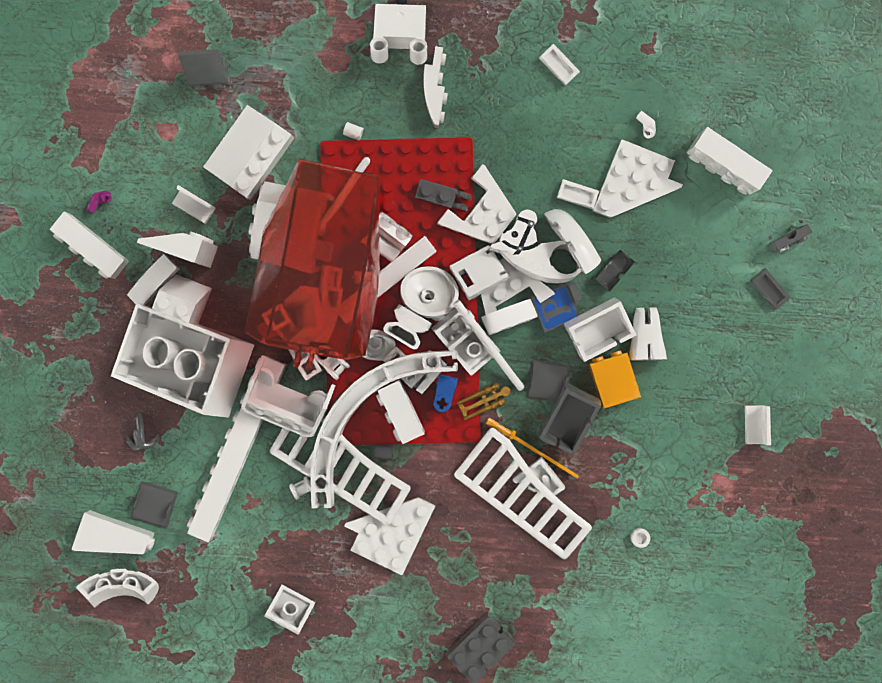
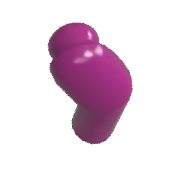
(97, 199)

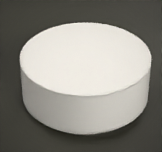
(640, 537)

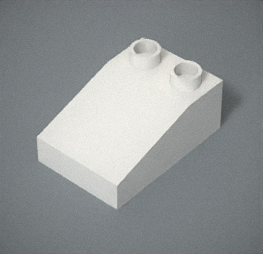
(182, 361)

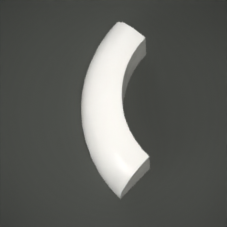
(580, 245)
(118, 583)

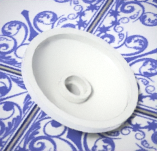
(432, 284)

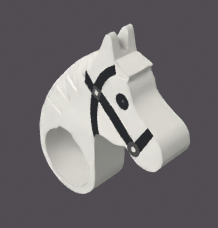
(524, 253)

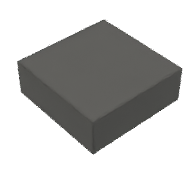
(573, 289)

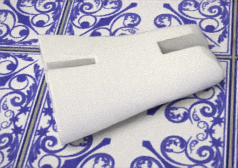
(648, 341)

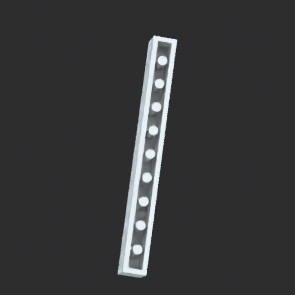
(229, 466)

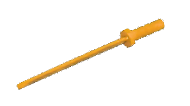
(510, 434)

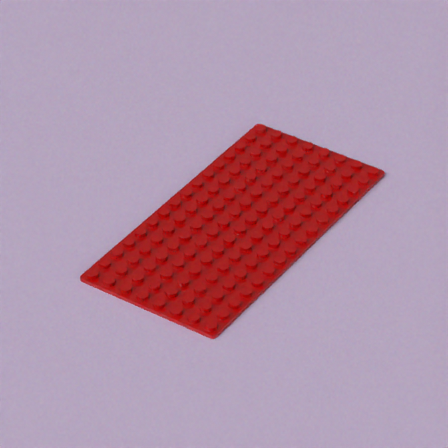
(400, 168)

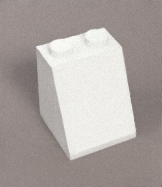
(182, 299)

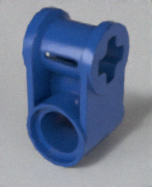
(444, 389)

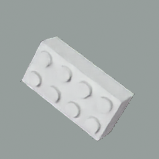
(728, 161)

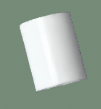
(353, 131)

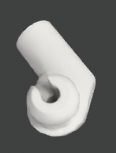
(649, 126)

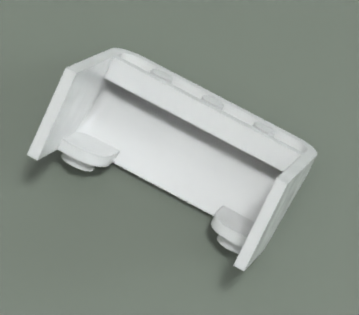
(283, 405)

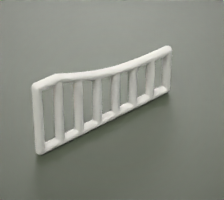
(530, 477)
(339, 489)

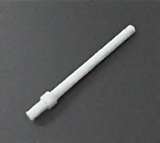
(468, 318)

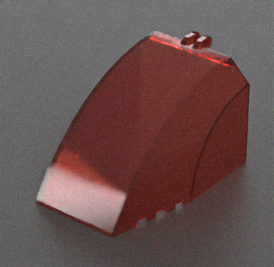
(318, 265)

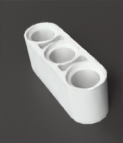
(509, 317)

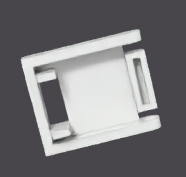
(483, 270)

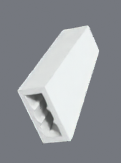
(110, 535)

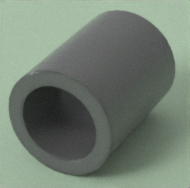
(383, 452)

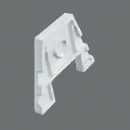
(489, 215)
(516, 283)

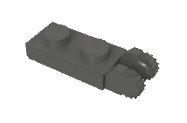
(441, 195)

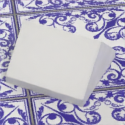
(289, 609)

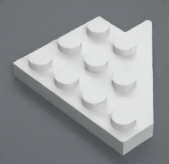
(634, 180)
(392, 543)

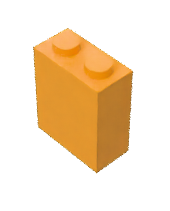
(614, 379)

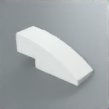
(153, 280)

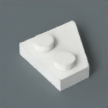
(544, 474)

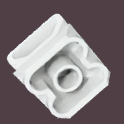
(392, 237)
(407, 326)

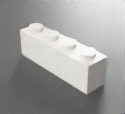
(89, 245)

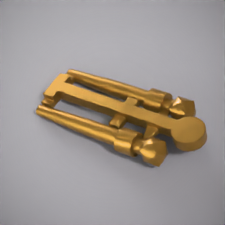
(504, 391)

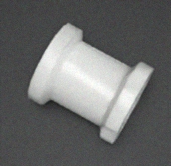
(300, 488)

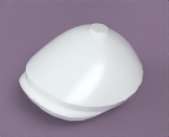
(379, 345)

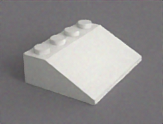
(249, 152)
(188, 247)

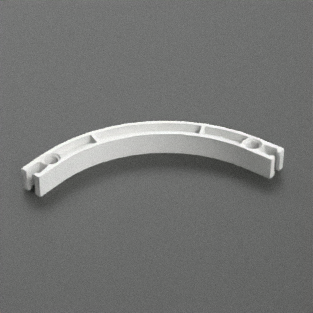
(340, 413)

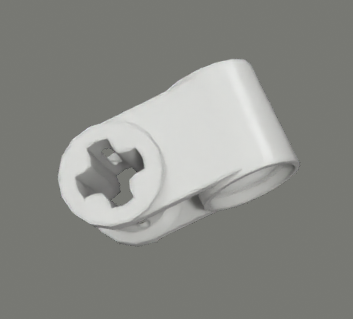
(331, 363)

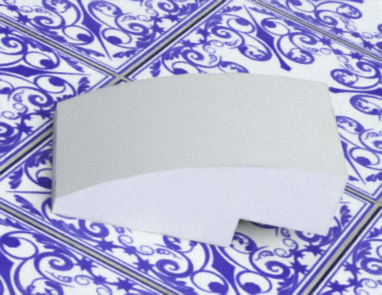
(460, 337)

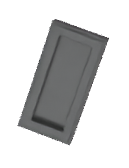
(770, 289)

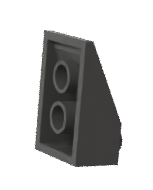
(205, 69)

